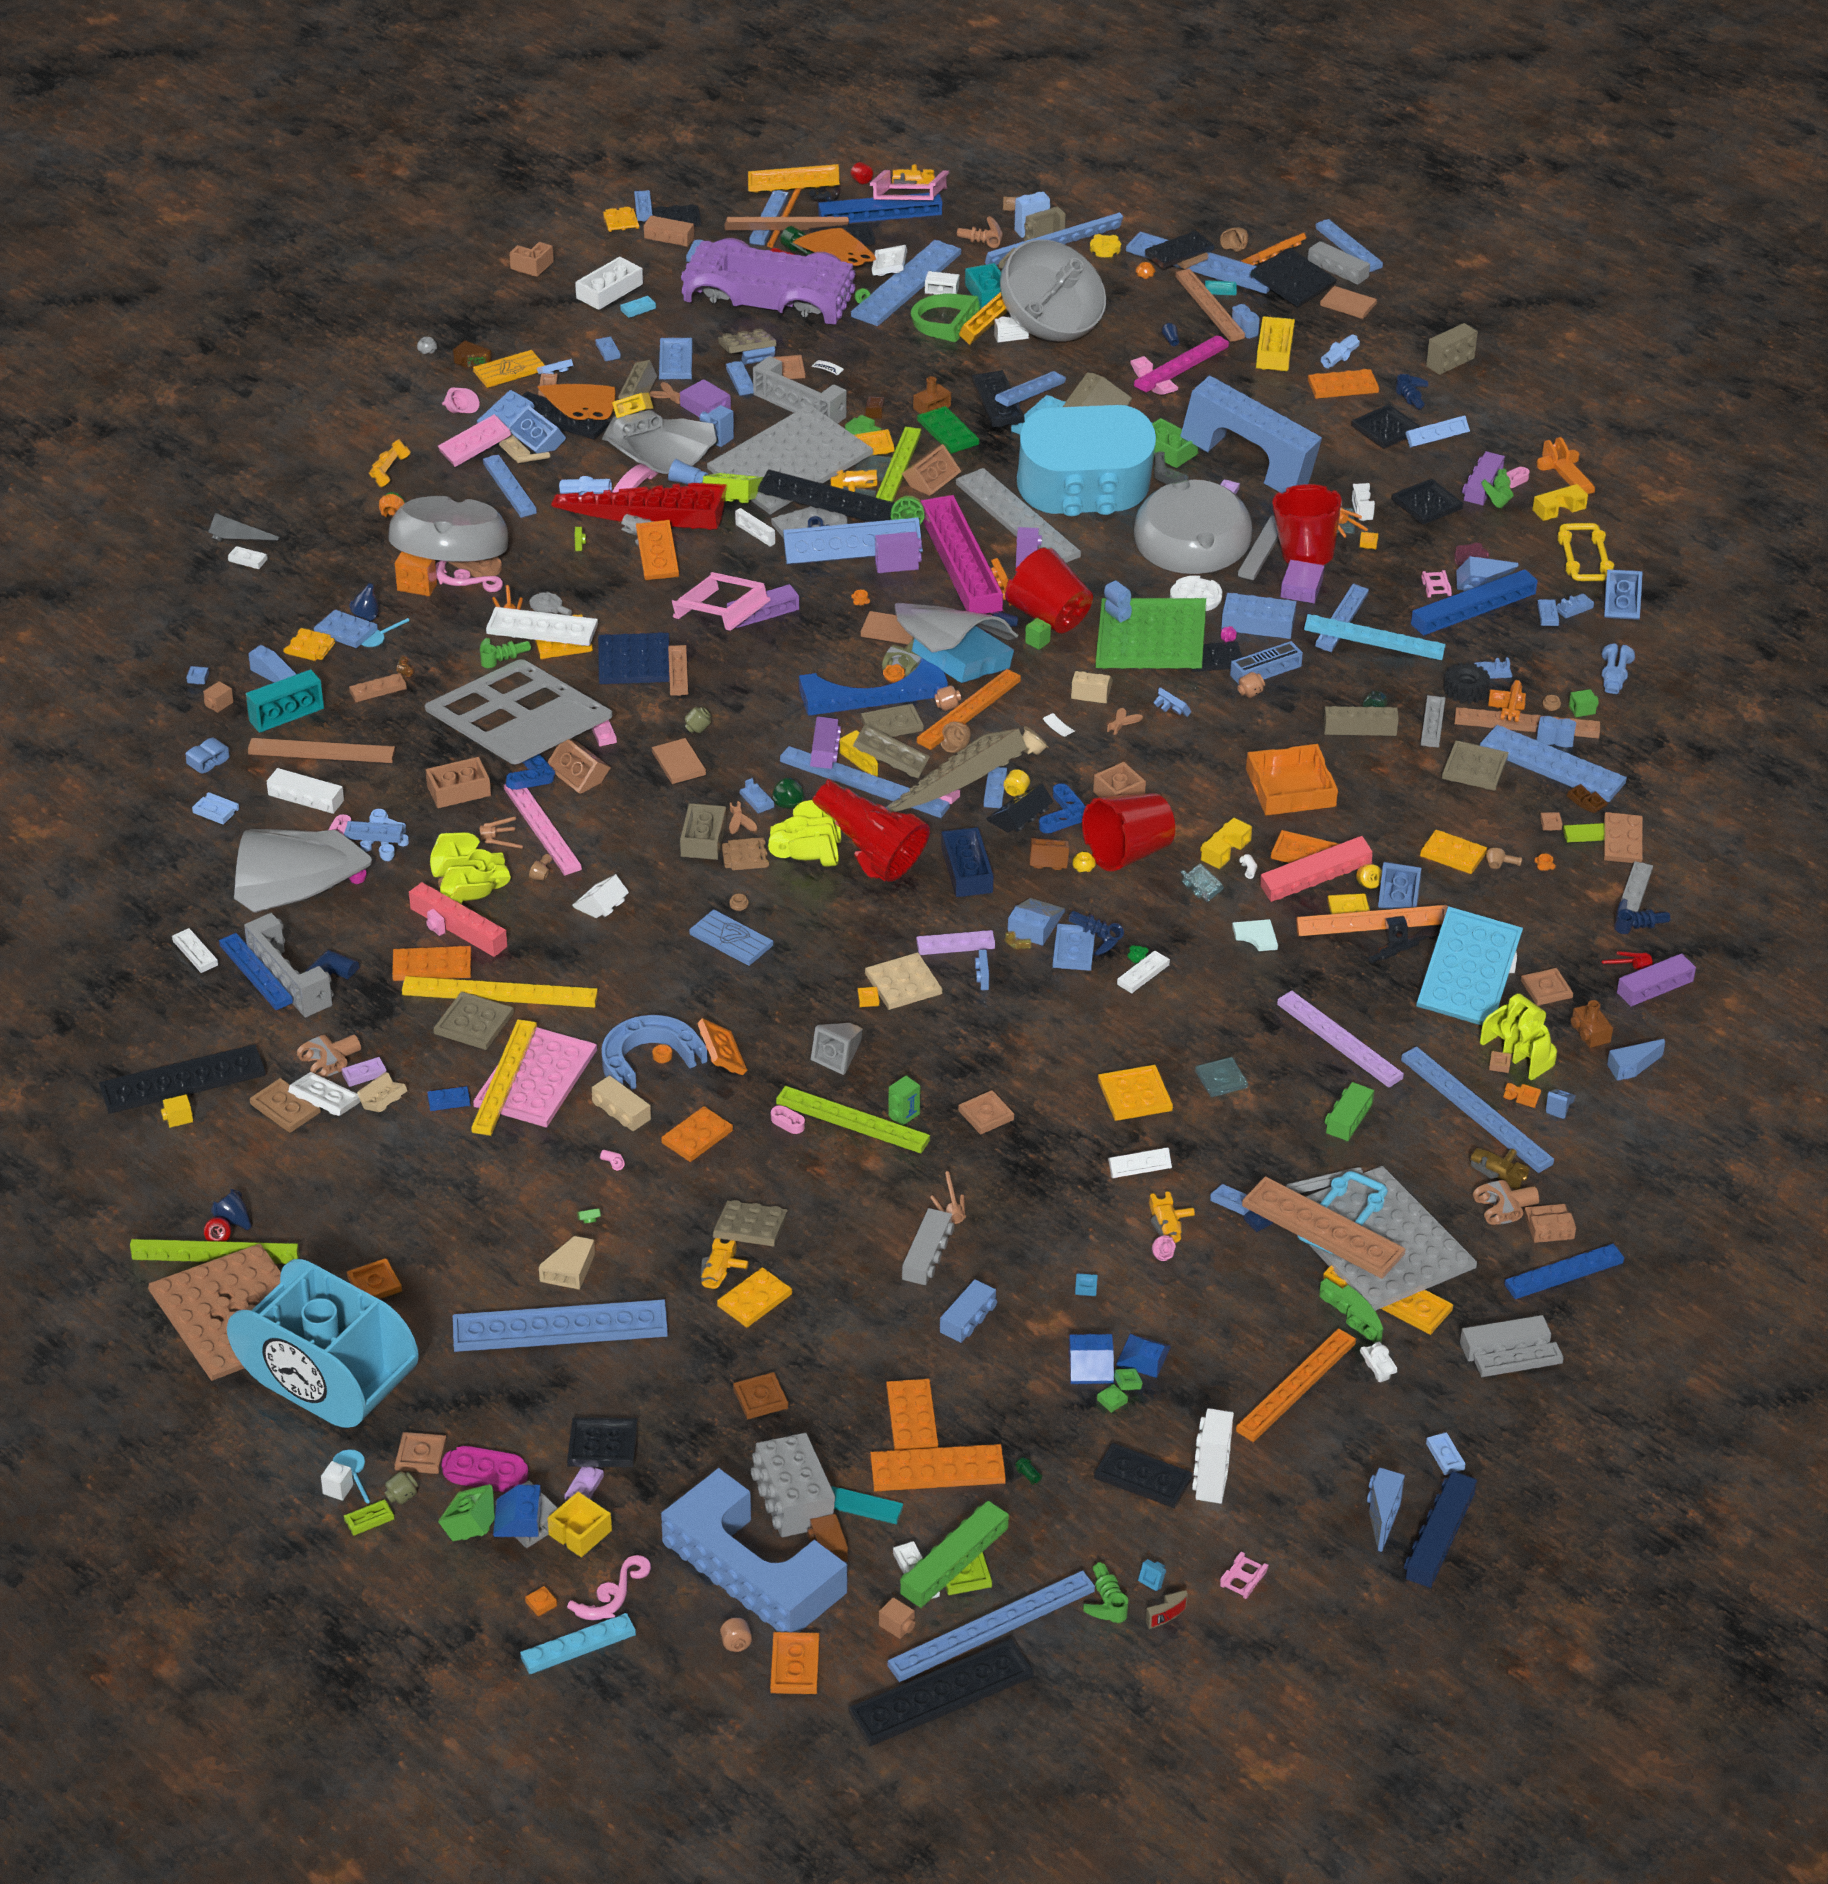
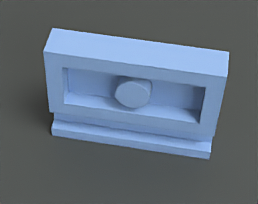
(215, 808)

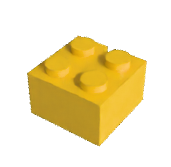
(579, 1524)

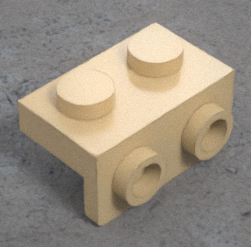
(380, 1093)

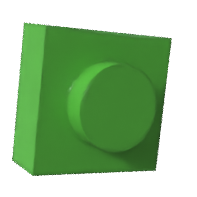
(589, 1215)
(1128, 1379)
(1112, 1398)

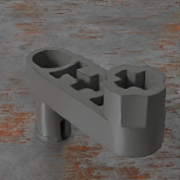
(1166, 474)

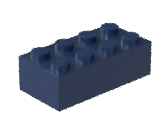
(967, 862)

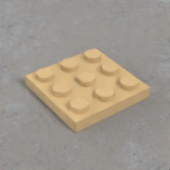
(903, 981)

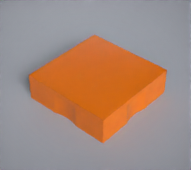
(1291, 779)

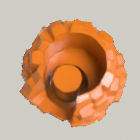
(390, 503)

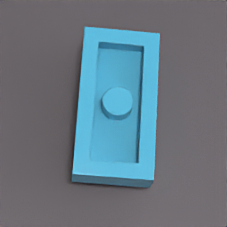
(638, 306)

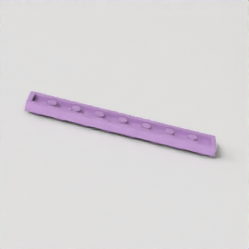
(1340, 1039)

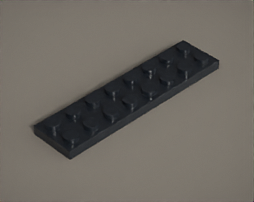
(825, 497)
(181, 1079)
(940, 1692)

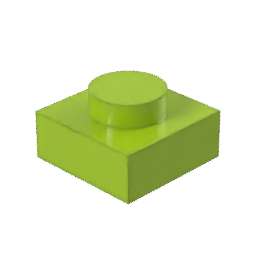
(580, 539)

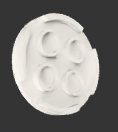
(1198, 588)

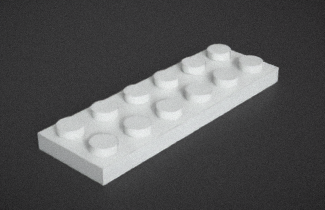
(542, 626)

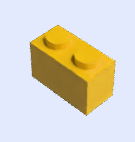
(632, 405)

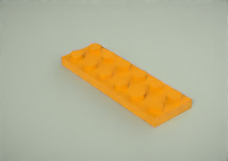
(793, 178)
(1420, 1309)

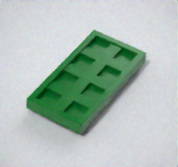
(948, 429)

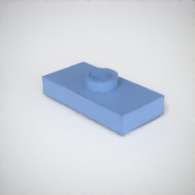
(608, 349)
(757, 355)
(1548, 613)

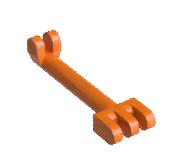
(1516, 688)

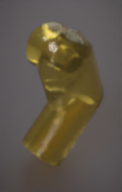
(1017, 943)

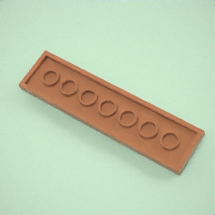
(1323, 1227)

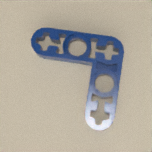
(540, 774)
(1073, 812)

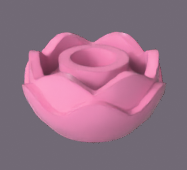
(1163, 1248)

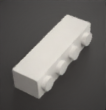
(305, 790)

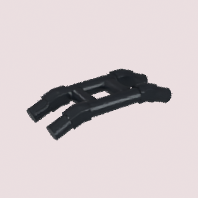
(822, 195)

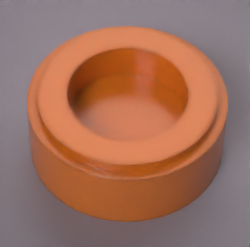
(662, 1053)

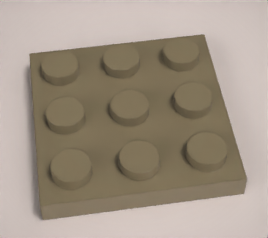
(746, 341)
(1475, 765)
(473, 1020)
(750, 1223)

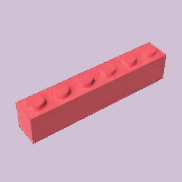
(1316, 869)
(459, 919)

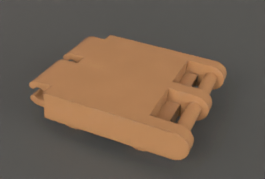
(745, 854)

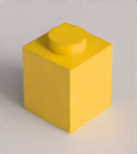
(177, 1111)

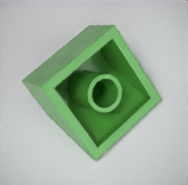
(469, 1513)

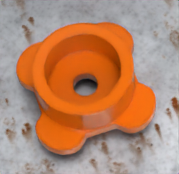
(860, 597)
(1545, 862)

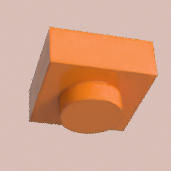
(541, 1601)

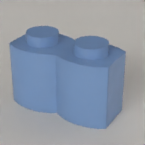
(1246, 320)
(1118, 601)
(1556, 731)
(207, 755)

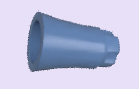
(685, 473)

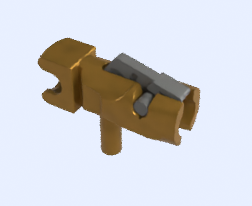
(1500, 1168)

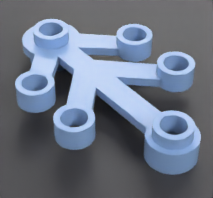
(386, 850)

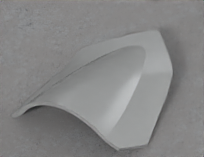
(659, 440)
(945, 627)
(292, 865)

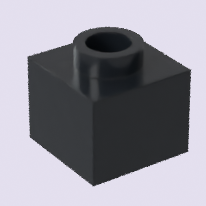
(1396, 929)

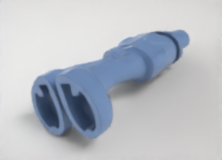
(1615, 676)

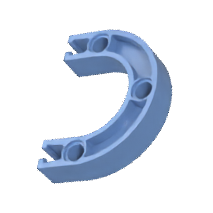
(648, 1030)

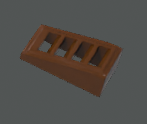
(874, 407)

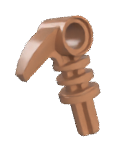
(986, 236)

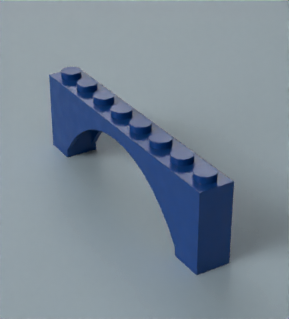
(826, 697)

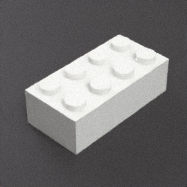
(609, 283)
(1213, 1455)

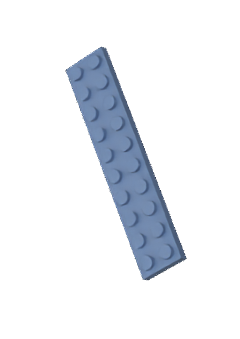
(1215, 266)
(905, 283)
(559, 1325)

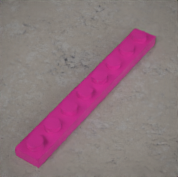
(1181, 363)

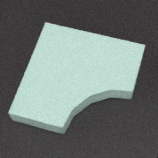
(1258, 933)

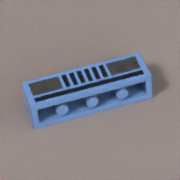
(1268, 662)

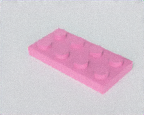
(474, 440)

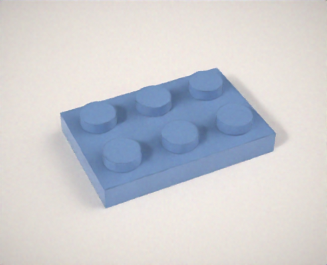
(507, 408)
(346, 628)
(1073, 948)

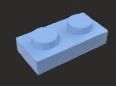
(562, 366)
(1445, 1453)

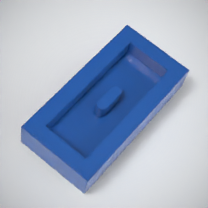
(448, 1098)

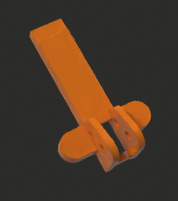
(1564, 465)

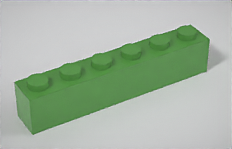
(954, 1554)

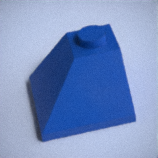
(1143, 1355)

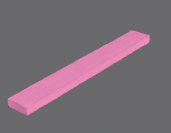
(544, 830)

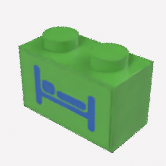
(904, 1100)

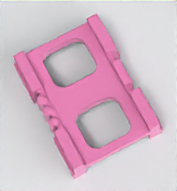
(1431, 583)
(1237, 1572)

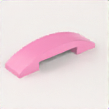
(1143, 366)
(635, 477)

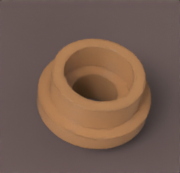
(1551, 702)
(739, 902)

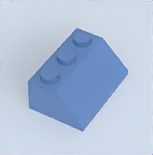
(536, 431)

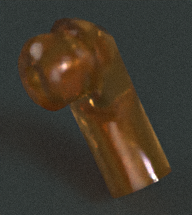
(403, 667)

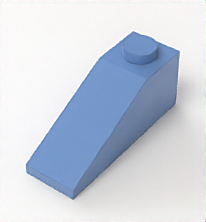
(269, 664)
(1632, 1060)

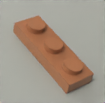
(377, 687)

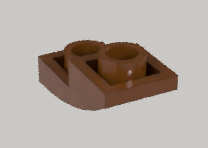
(1586, 800)

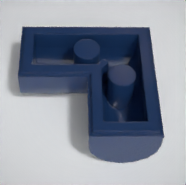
(336, 963)

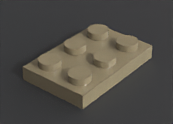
(894, 720)

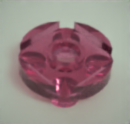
(1464, 552)

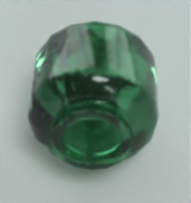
(1375, 699)

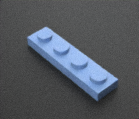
(1437, 431)

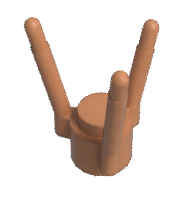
(488, 832)
(954, 1208)

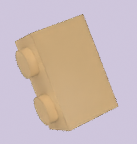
(1091, 687)

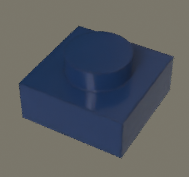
(1256, 1221)

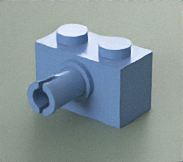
(723, 421)

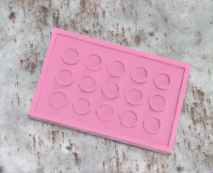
(544, 1077)

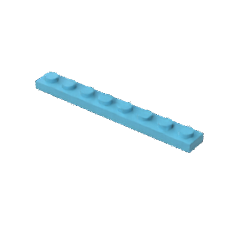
(1374, 637)

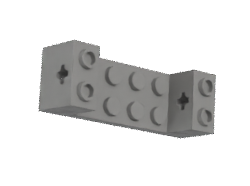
(793, 396)
(308, 990)

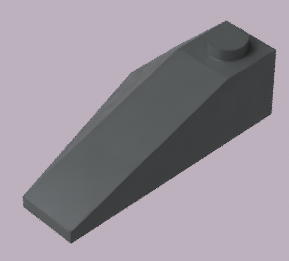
(233, 530)

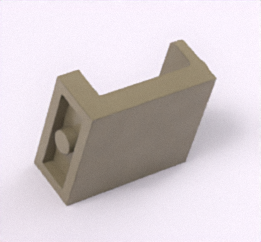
(1044, 223)

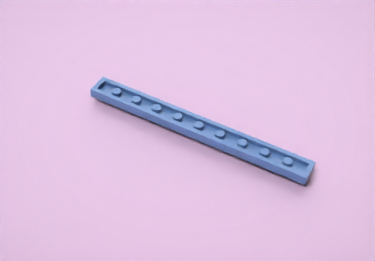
(1064, 236)
(860, 780)
(1477, 1109)
(990, 1626)

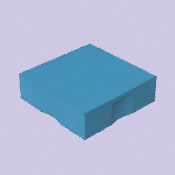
(971, 658)

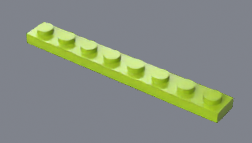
(899, 463)
(853, 1119)
(205, 1250)

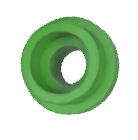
(858, 294)

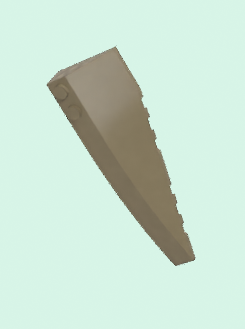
(1097, 391)
(966, 767)

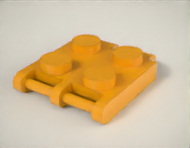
(620, 219)
(310, 644)

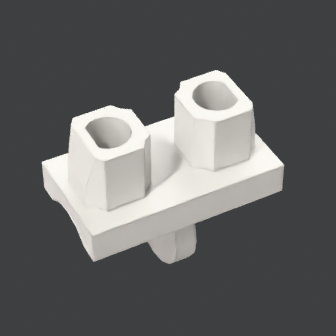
(1379, 1361)

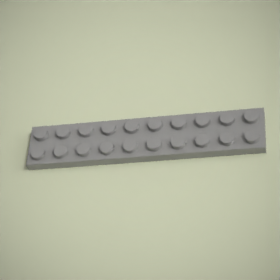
(1013, 512)

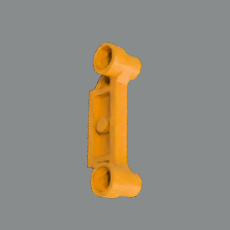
(385, 460)

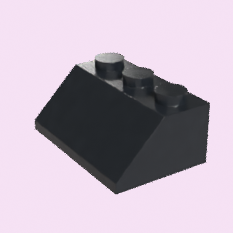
(1021, 809)

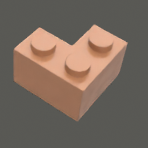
(532, 260)

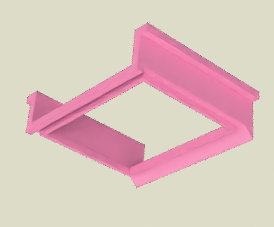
(883, 183)
(735, 612)

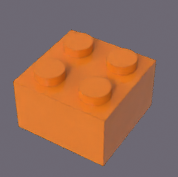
(415, 574)

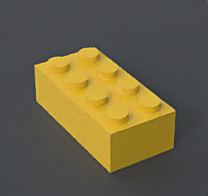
(1275, 343)

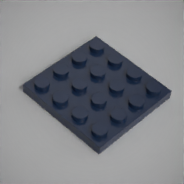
(633, 658)

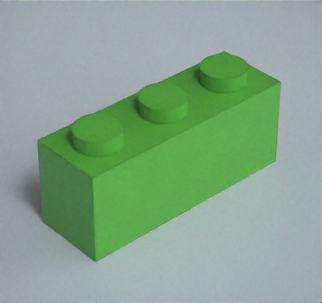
(1349, 1111)

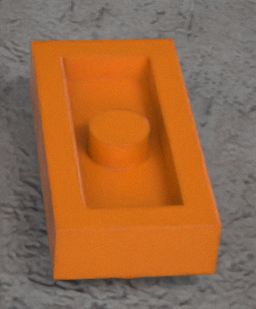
(1502, 699)

